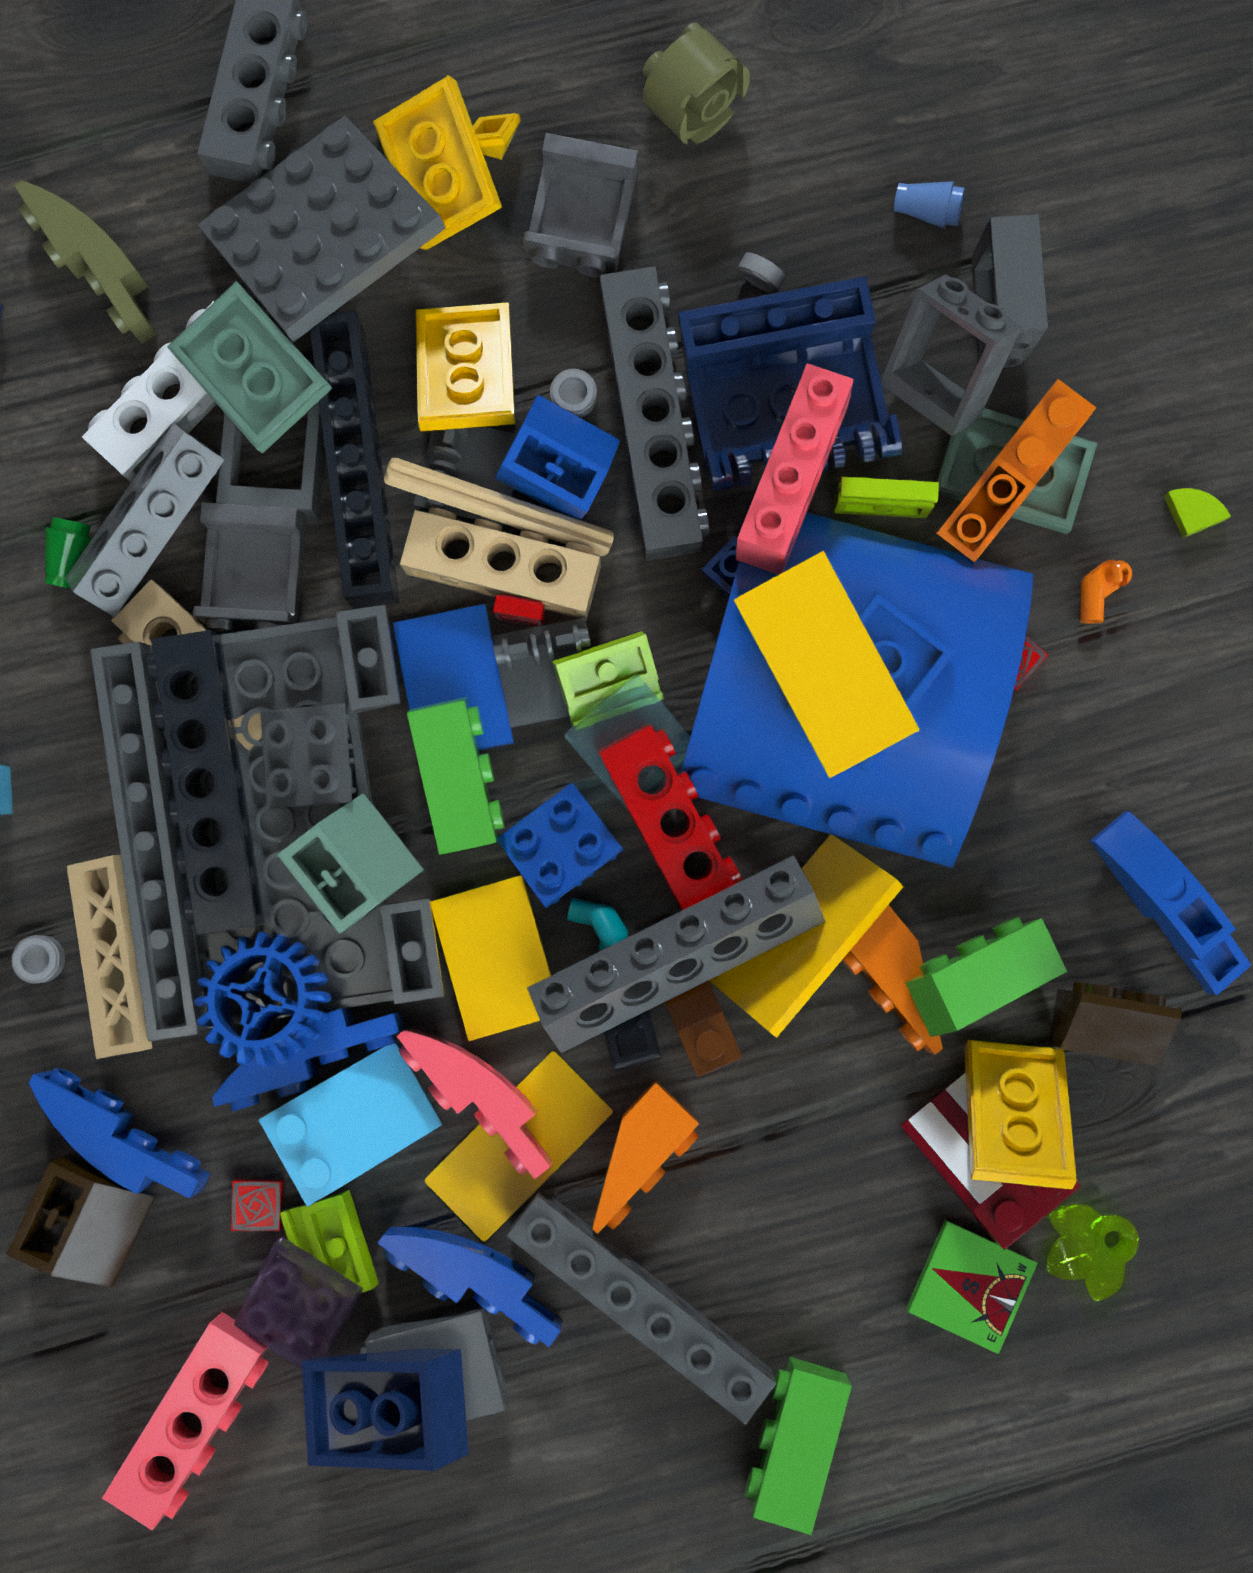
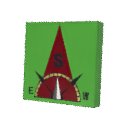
(971, 1286)

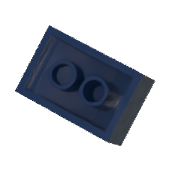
(386, 1409)

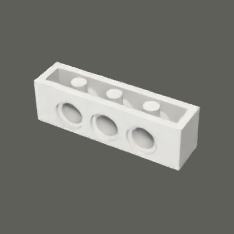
(142, 398)

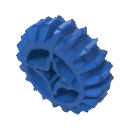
(257, 1017)

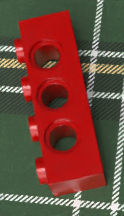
(623, 763)

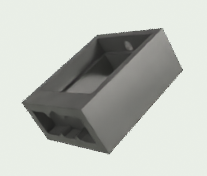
(1011, 275)
(913, 378)
(306, 500)

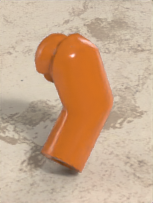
(1100, 584)

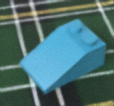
(350, 1123)

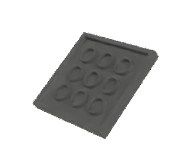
(320, 227)

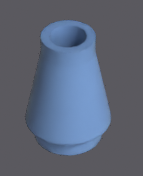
(931, 202)

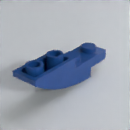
(1174, 899)
(336, 1034)
(97, 1131)
(457, 1263)

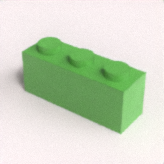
(455, 775)
(984, 975)
(798, 1445)

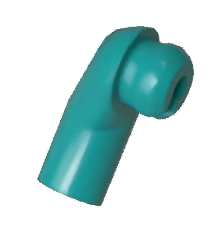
(602, 918)

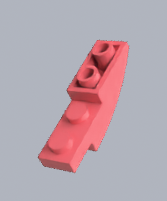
(466, 1078)

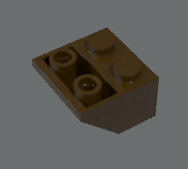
(1112, 1027)
(80, 1224)

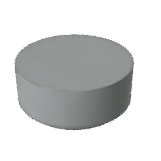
(760, 273)
(574, 392)
(38, 959)

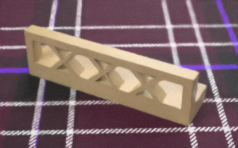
(108, 956)

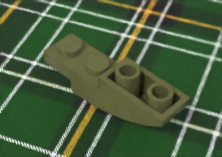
(89, 253)

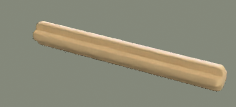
(496, 506)

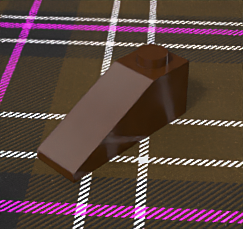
(703, 1029)

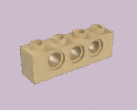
(435, 530)
(155, 612)

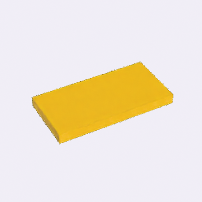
(826, 664)
(784, 978)

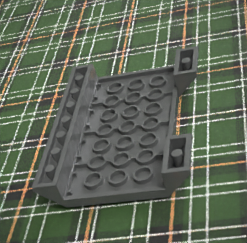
(267, 669)

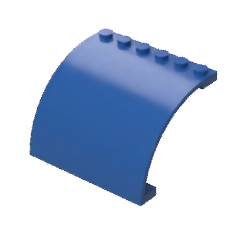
(917, 791)

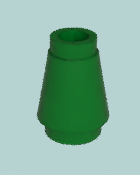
(63, 547)

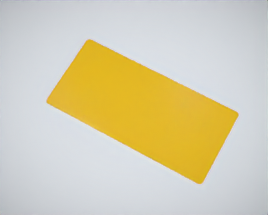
(478, 1176)

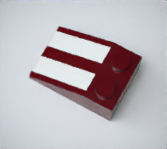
(999, 1207)

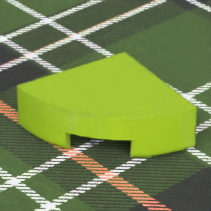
(1195, 510)

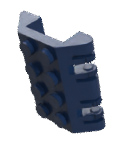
(749, 360)

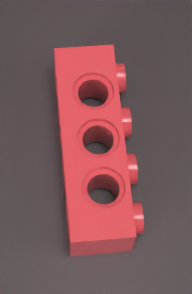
(794, 469)
(140, 1485)

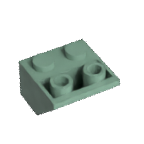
(350, 863)

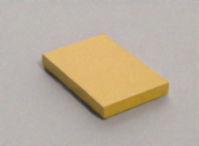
(440, 156)
(464, 367)
(492, 955)
(1019, 1115)

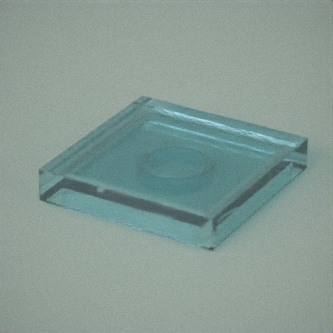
(619, 715)

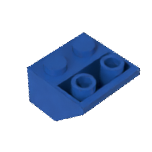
(558, 459)

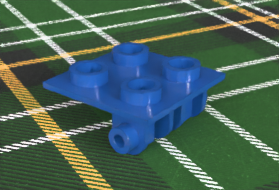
(559, 845)

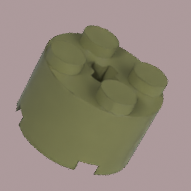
(694, 84)

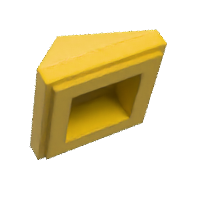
(496, 133)

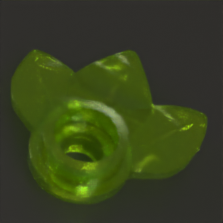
(1083, 1251)

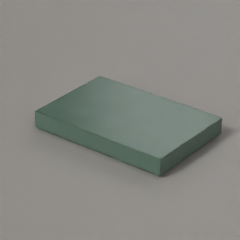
(249, 367)
(1055, 496)

